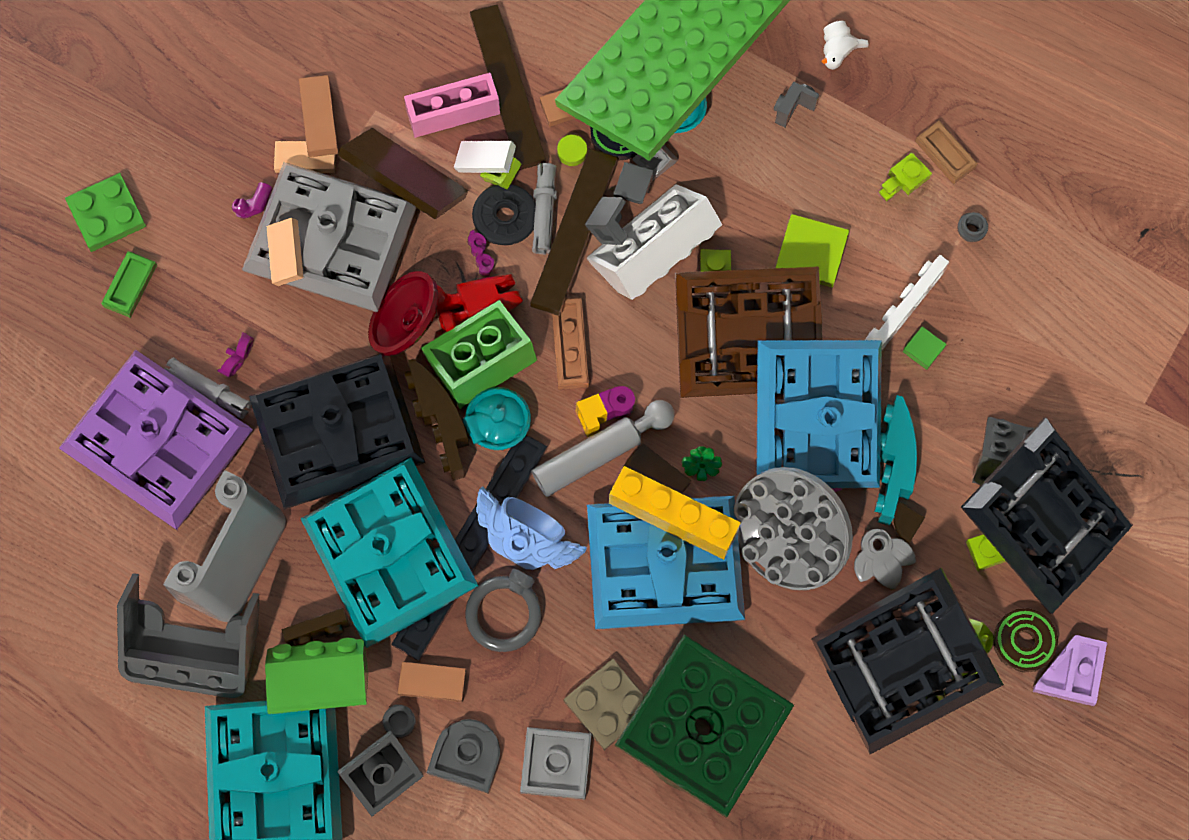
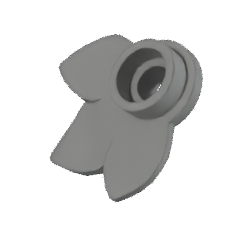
(884, 563)

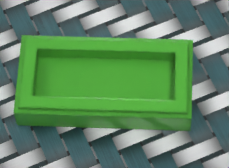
(129, 284)

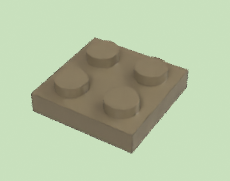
(605, 703)

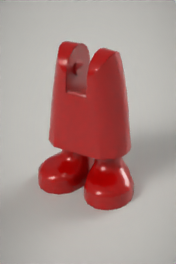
(475, 297)

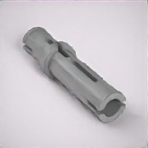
(545, 197)
(216, 393)

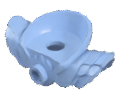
(525, 533)

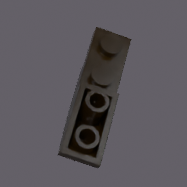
(438, 409)

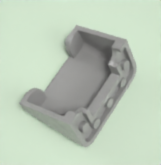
(236, 557)

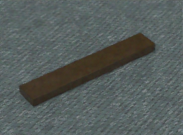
(512, 97)
(573, 233)

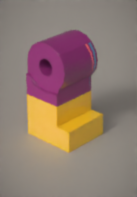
(603, 407)

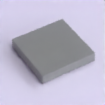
(555, 763)

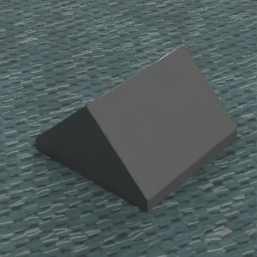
(380, 773)

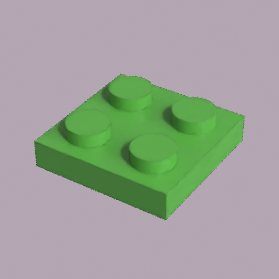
(105, 212)

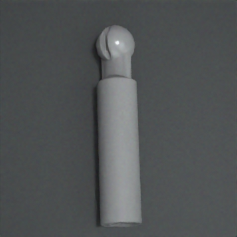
(600, 448)

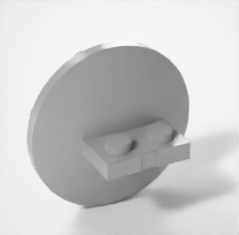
(793, 528)

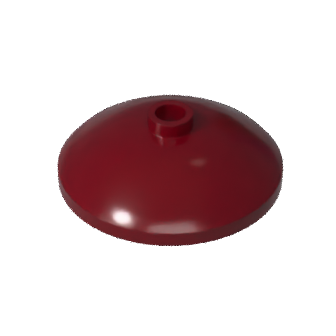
(404, 313)

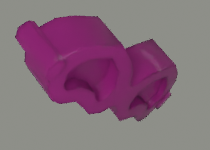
(478, 245)
(237, 357)

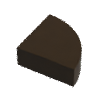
(906, 522)

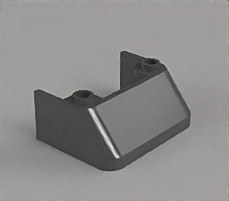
(181, 655)

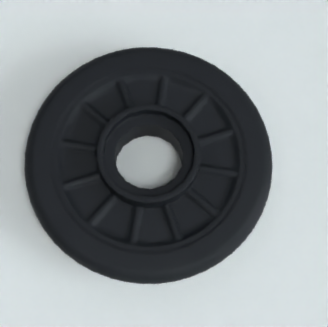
(504, 232)

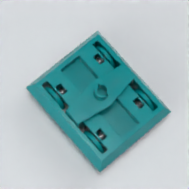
(389, 552)
(271, 773)

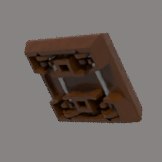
(732, 324)

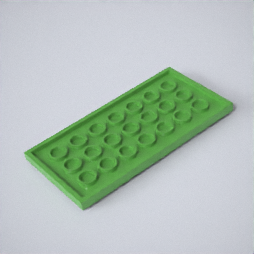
(663, 67)

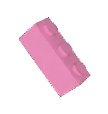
(452, 105)

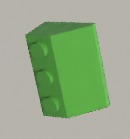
(480, 353)
(316, 676)

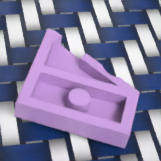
(1075, 672)

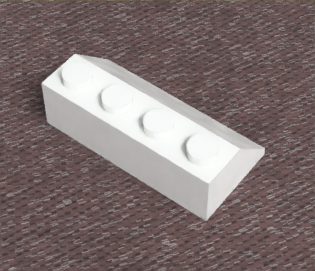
(656, 241)

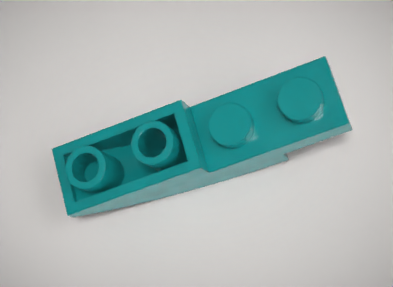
(900, 451)

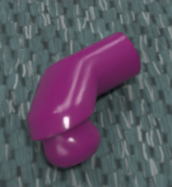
(255, 205)

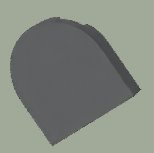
(466, 755)

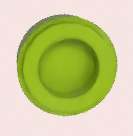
(572, 150)

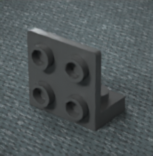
(998, 443)

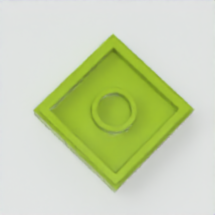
(813, 245)

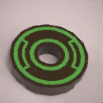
(1031, 622)

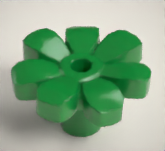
(702, 463)

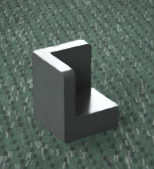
(634, 183)
(605, 220)

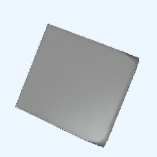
(659, 163)

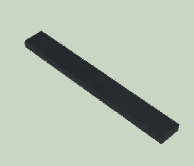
(473, 539)

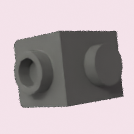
(797, 94)

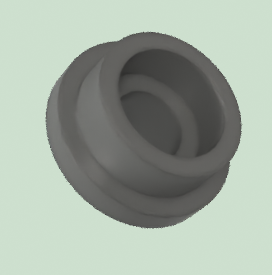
(972, 219)

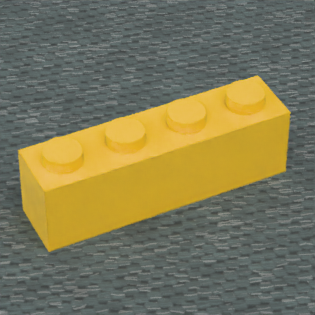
(674, 512)

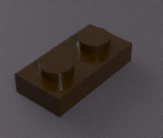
(328, 624)

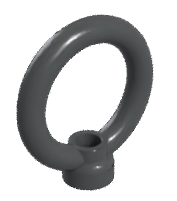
(518, 583)

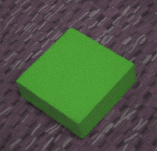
(924, 348)

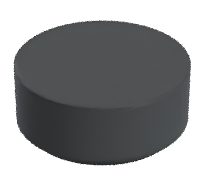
(399, 720)

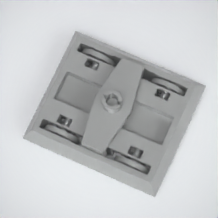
(336, 235)

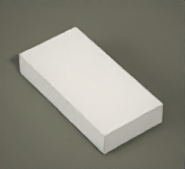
(484, 156)

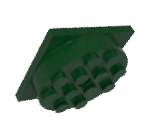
(741, 720)

